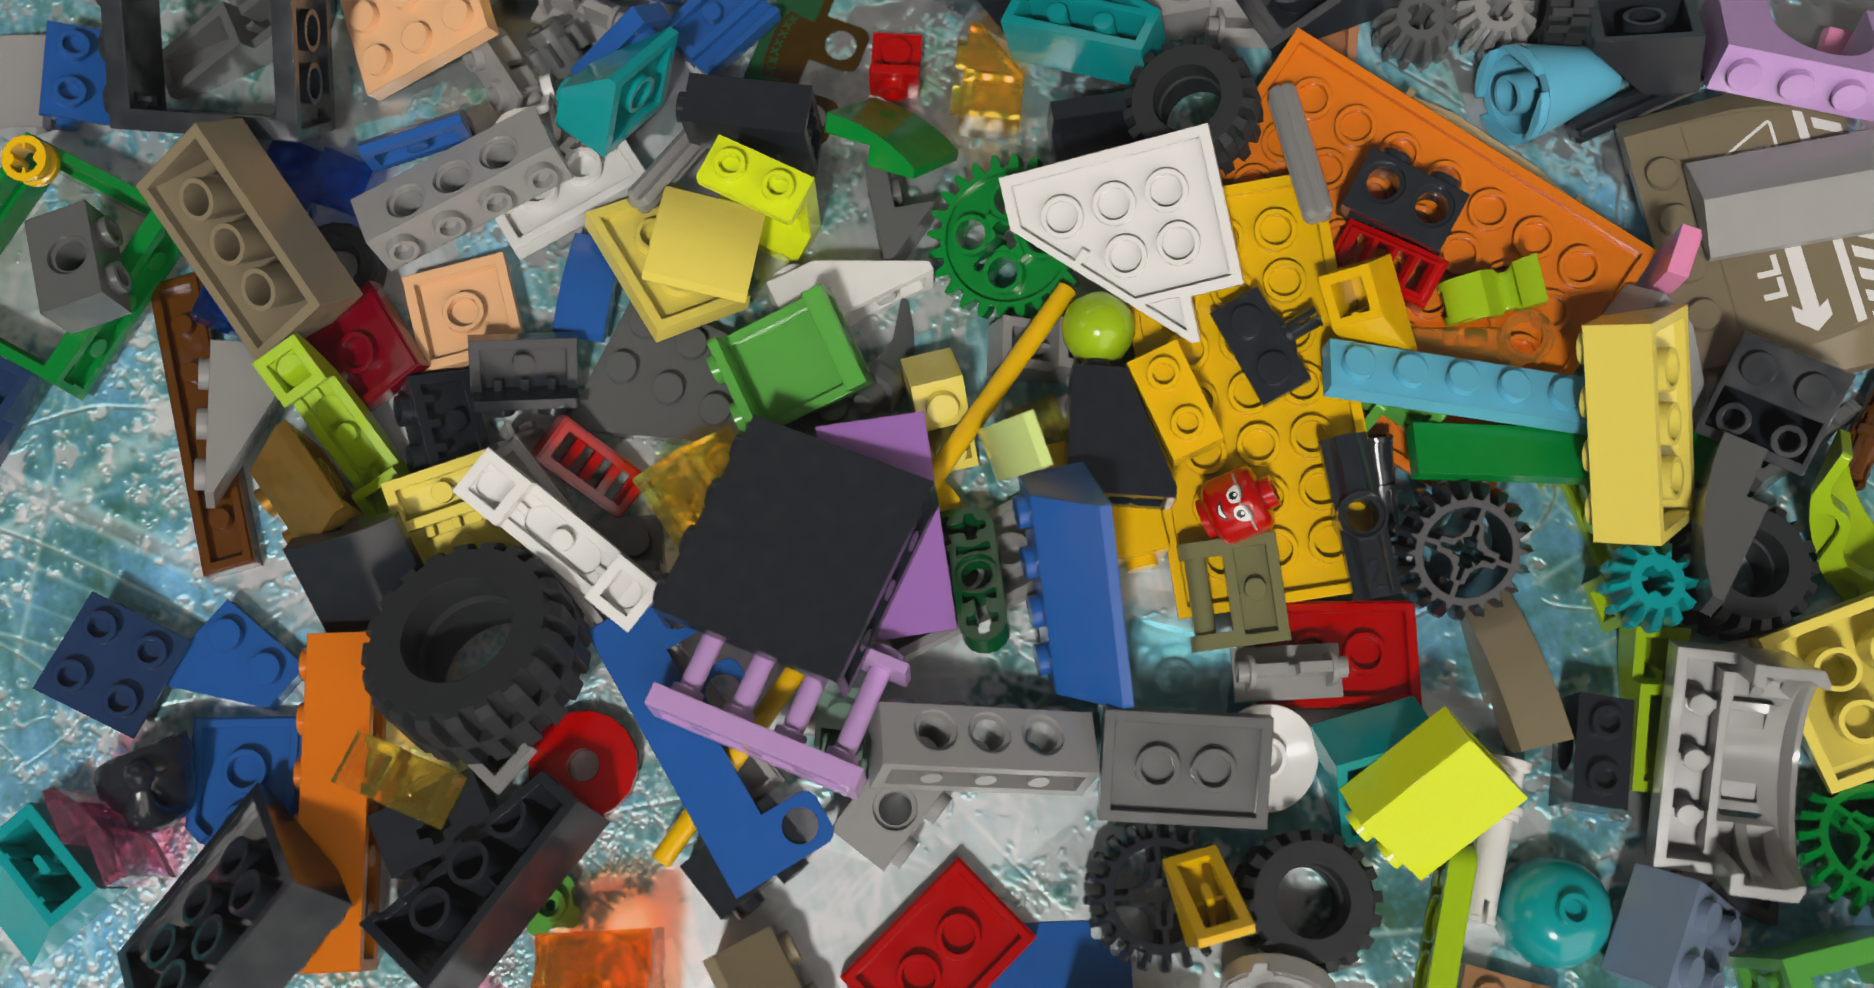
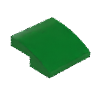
(896, 137)

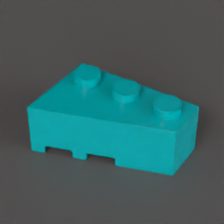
(1085, 35)

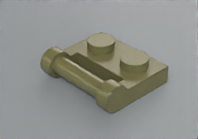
(1252, 590)

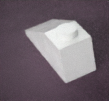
(858, 285)

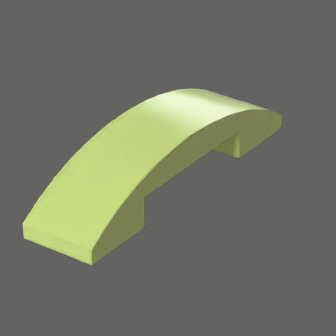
(1015, 446)

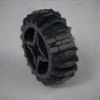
(1466, 526)
(1160, 921)

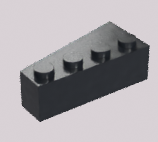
(488, 888)

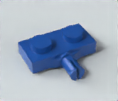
(633, 26)

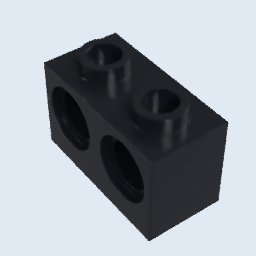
(1410, 185)

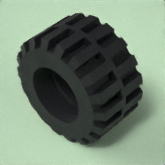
(1192, 70)
(1780, 584)
(1349, 886)

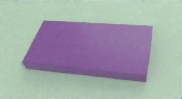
(925, 595)

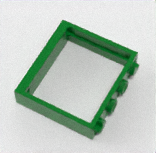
(147, 258)

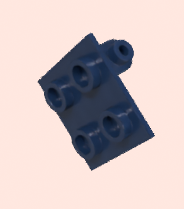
(112, 664)

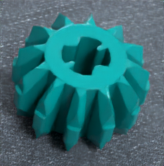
(1648, 608)

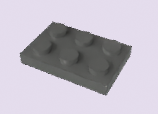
(1185, 767)

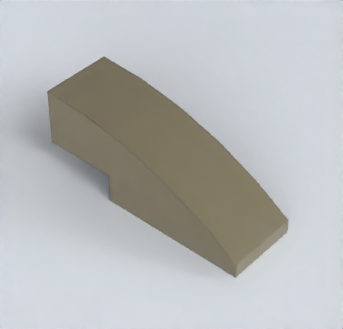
(1515, 678)

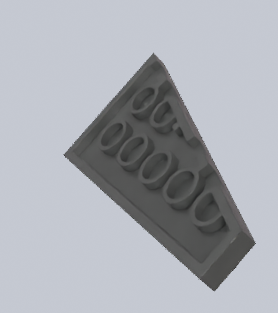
(670, 391)

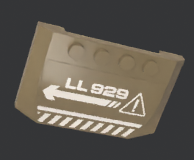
(1797, 296)

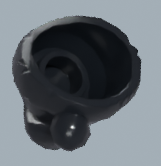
(150, 784)

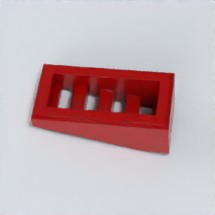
(1414, 256)
(552, 439)

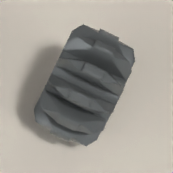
(1415, 32)

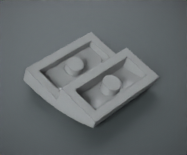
(21, 85)

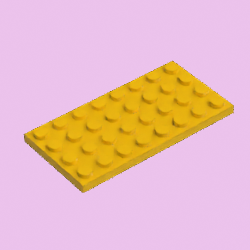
(1281, 440)

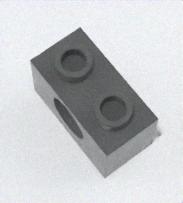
(78, 267)

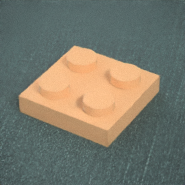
(460, 302)

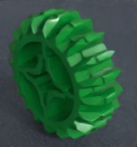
(1853, 831)

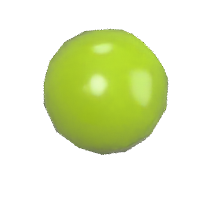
(1098, 327)

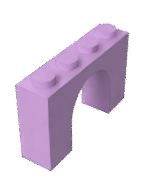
(1757, 60)

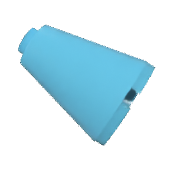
(1539, 88)

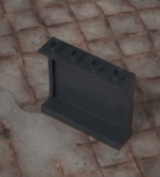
(798, 552)

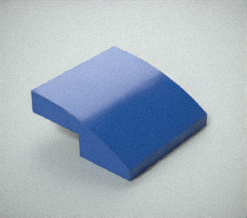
(416, 140)

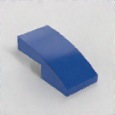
(586, 292)

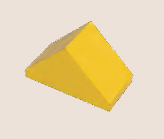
(1206, 898)

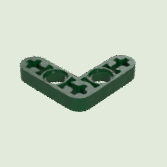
(968, 556)

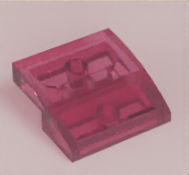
(121, 855)

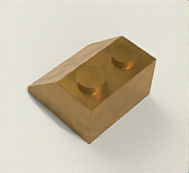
(301, 484)

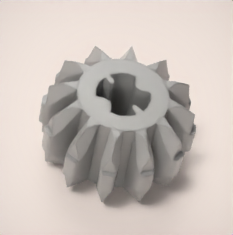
(1492, 23)

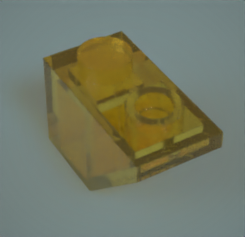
(990, 91)

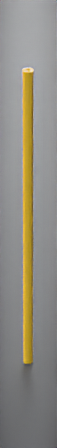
(942, 465)

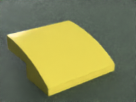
(703, 244)
(438, 516)

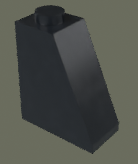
(759, 114)
(1115, 437)

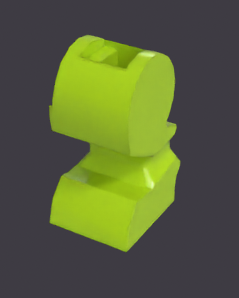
(1493, 293)

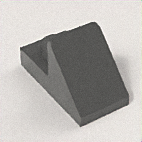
(896, 226)

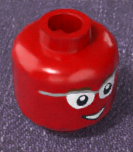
(1237, 505)

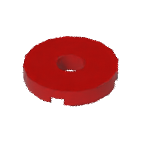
(610, 743)

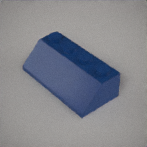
(1074, 585)

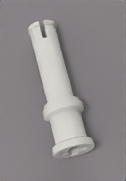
(1493, 850)

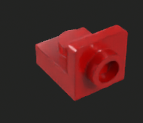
(895, 66)

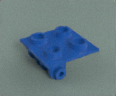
(73, 77)

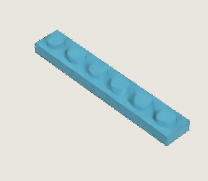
(1452, 386)

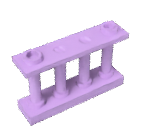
(786, 744)

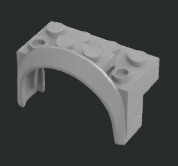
(1731, 757)

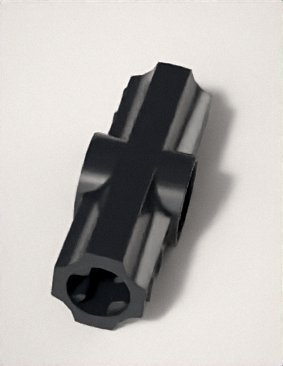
(1350, 480)

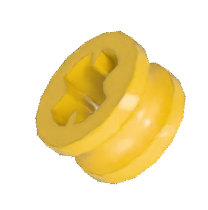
(17, 166)

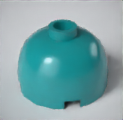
(1553, 912)

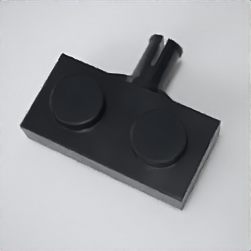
(1265, 344)

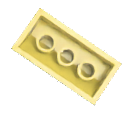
(1638, 425)

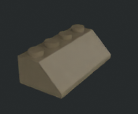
(247, 235)

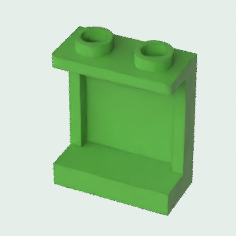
(790, 361)
(1797, 961)

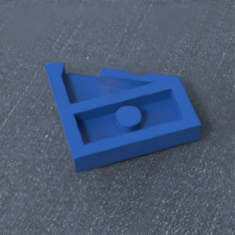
(238, 661)

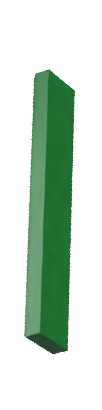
(1509, 454)

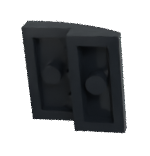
(353, 568)

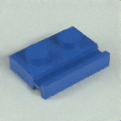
(720, 30)

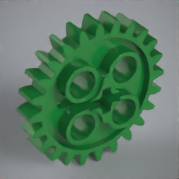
(982, 204)

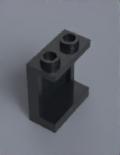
(1087, 125)

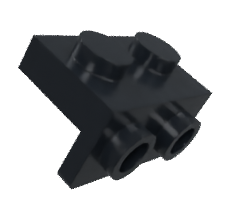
(523, 373)

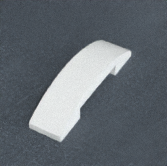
(558, 538)

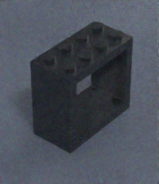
(301, 64)

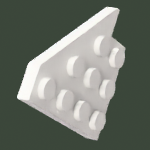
(1135, 222)

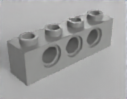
(460, 189)
(904, 761)

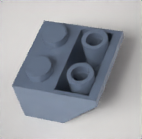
(1671, 933)

